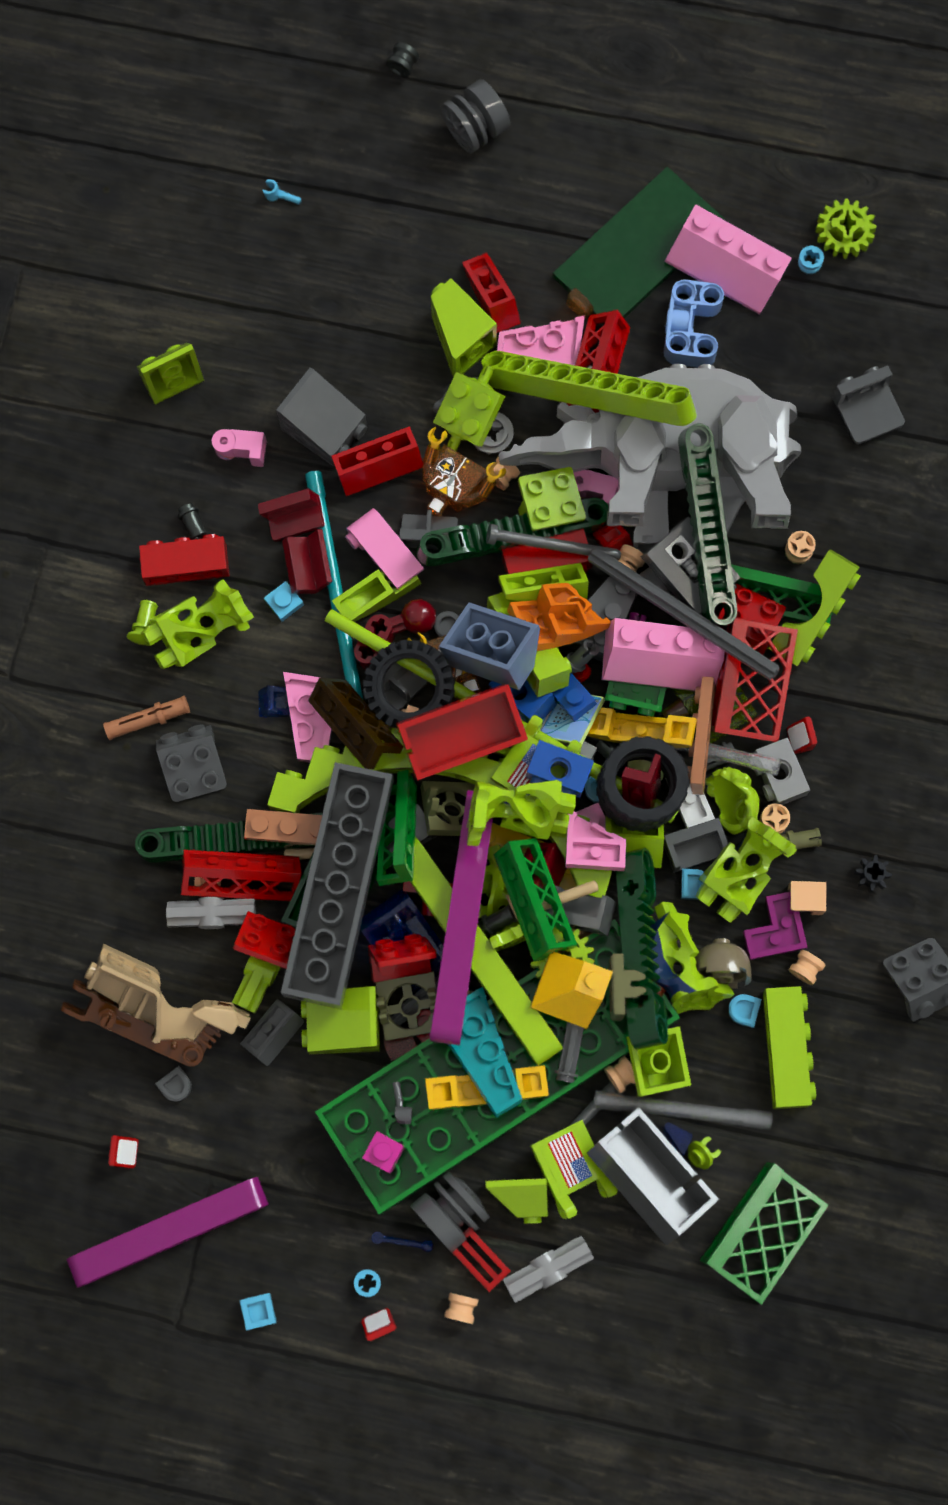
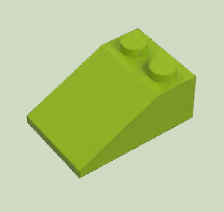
(171, 372)

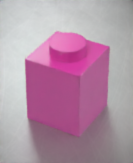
(383, 1152)

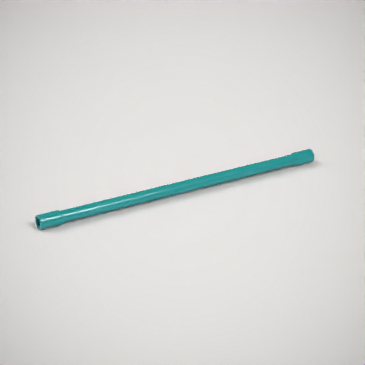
(315, 483)

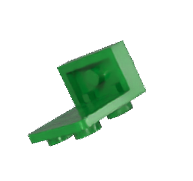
(645, 698)

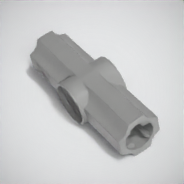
(208, 912)
(548, 1269)

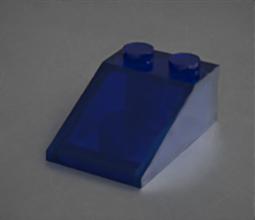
(397, 919)

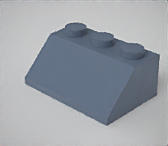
(492, 645)

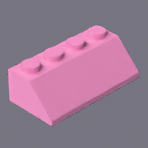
(728, 257)
(658, 655)

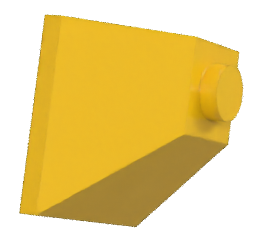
(571, 989)

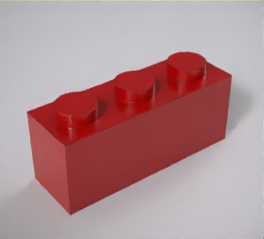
(378, 461)
(528, 558)
(184, 560)

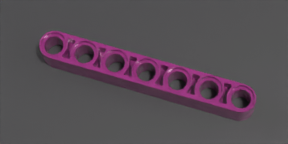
(167, 1232)

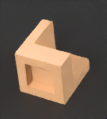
(808, 896)

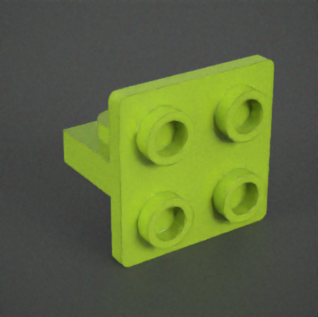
(551, 499)

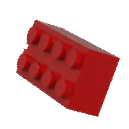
(462, 731)

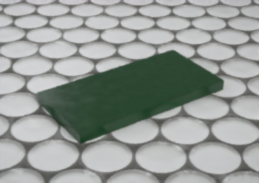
(629, 252)

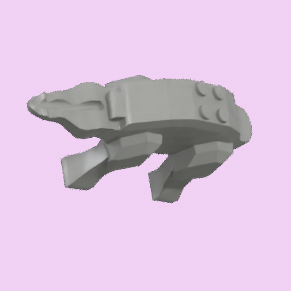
(645, 455)

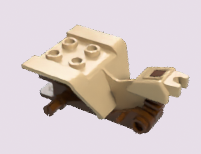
(130, 1003)

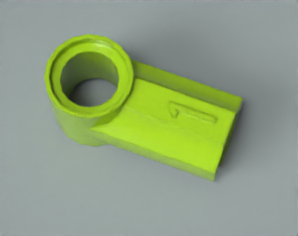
(257, 978)

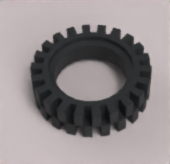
(390, 655)

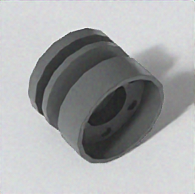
(475, 116)
(450, 1211)

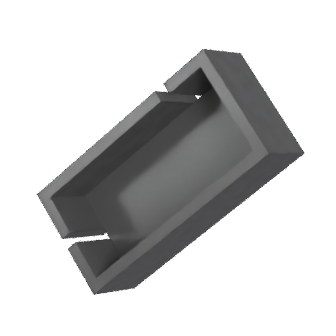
(652, 1176)

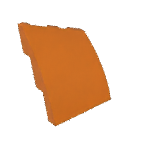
(561, 615)

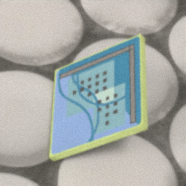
(564, 729)

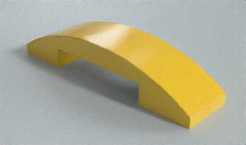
(622, 727)
(461, 1091)

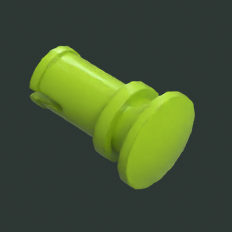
(146, 612)

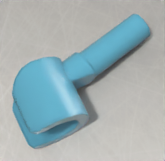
(276, 193)

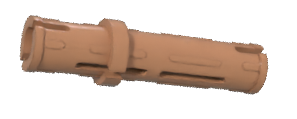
(158, 714)

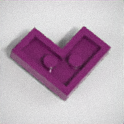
(782, 935)

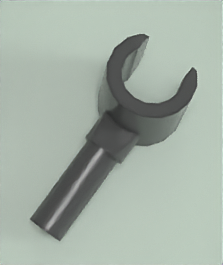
(402, 1114)

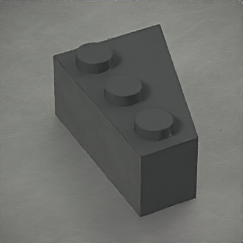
(609, 601)

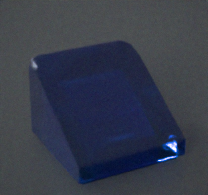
(273, 702)
(679, 1138)

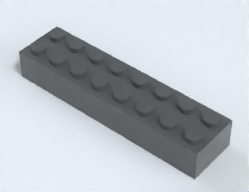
(337, 886)

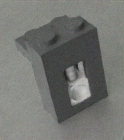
(668, 567)

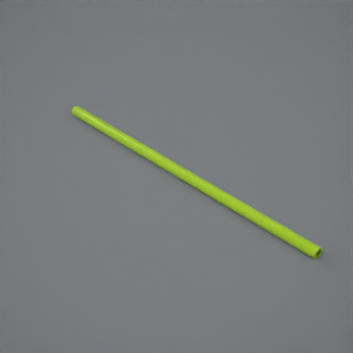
(423, 671)

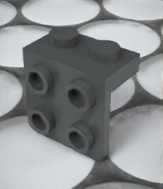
(868, 405)
(190, 763)
(921, 977)

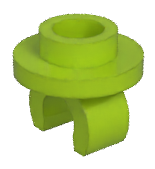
(700, 1155)

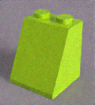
(462, 326)
(343, 1030)

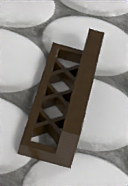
(353, 721)

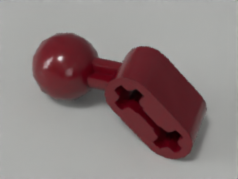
(415, 617)

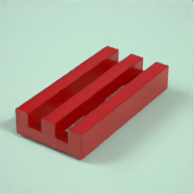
(497, 1278)

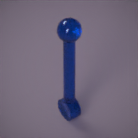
(378, 1238)

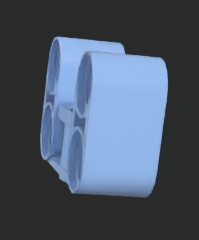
(681, 320)

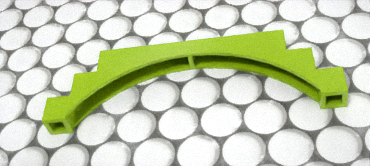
(293, 793)

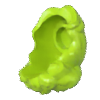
(734, 798)

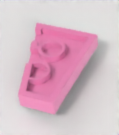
(550, 342)
(307, 724)

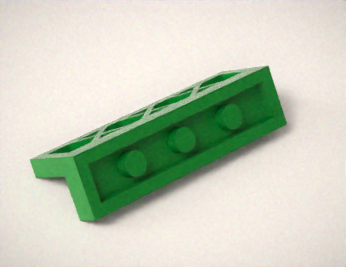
(785, 587)
(402, 834)
(528, 898)

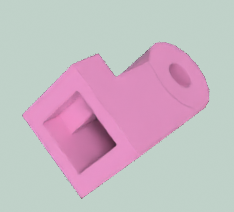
(240, 444)
(596, 485)

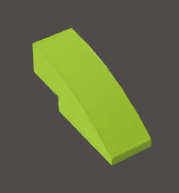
(371, 595)

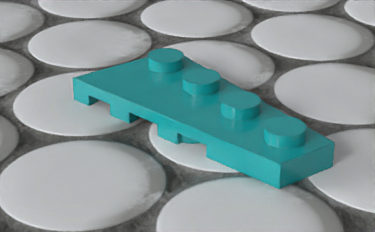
(484, 1056)

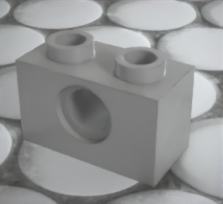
(794, 784)

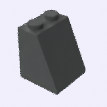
(321, 417)

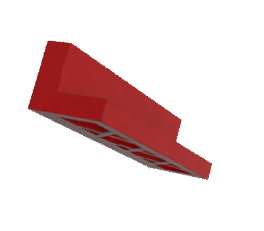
(611, 339)
(241, 869)

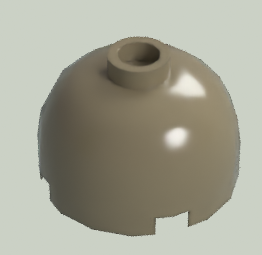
(724, 962)

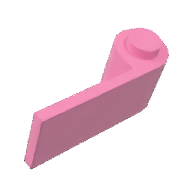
(384, 547)

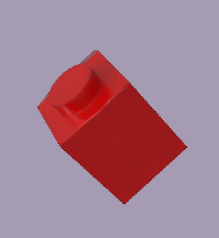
(492, 291)

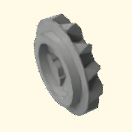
(503, 437)

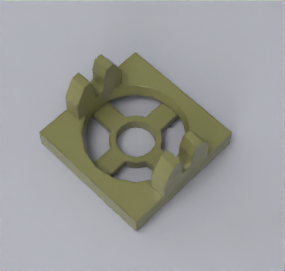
(431, 806)
(620, 986)
(384, 991)

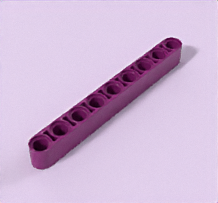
(460, 935)

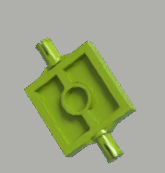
(469, 408)

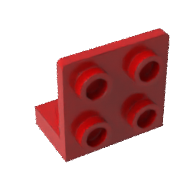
(756, 608)
(265, 939)
(400, 958)

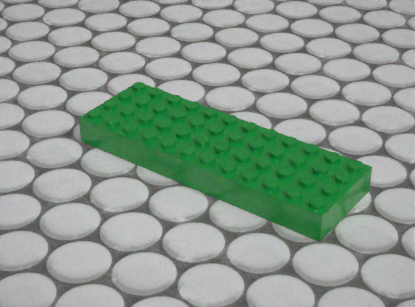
(449, 1136)

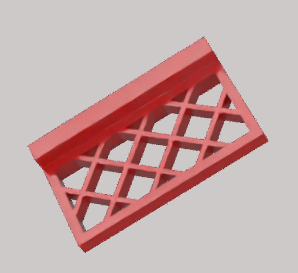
(728, 683)

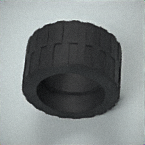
(671, 765)

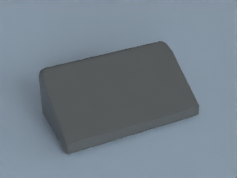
(272, 1032)

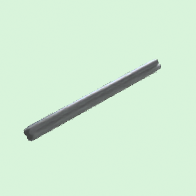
(684, 614)

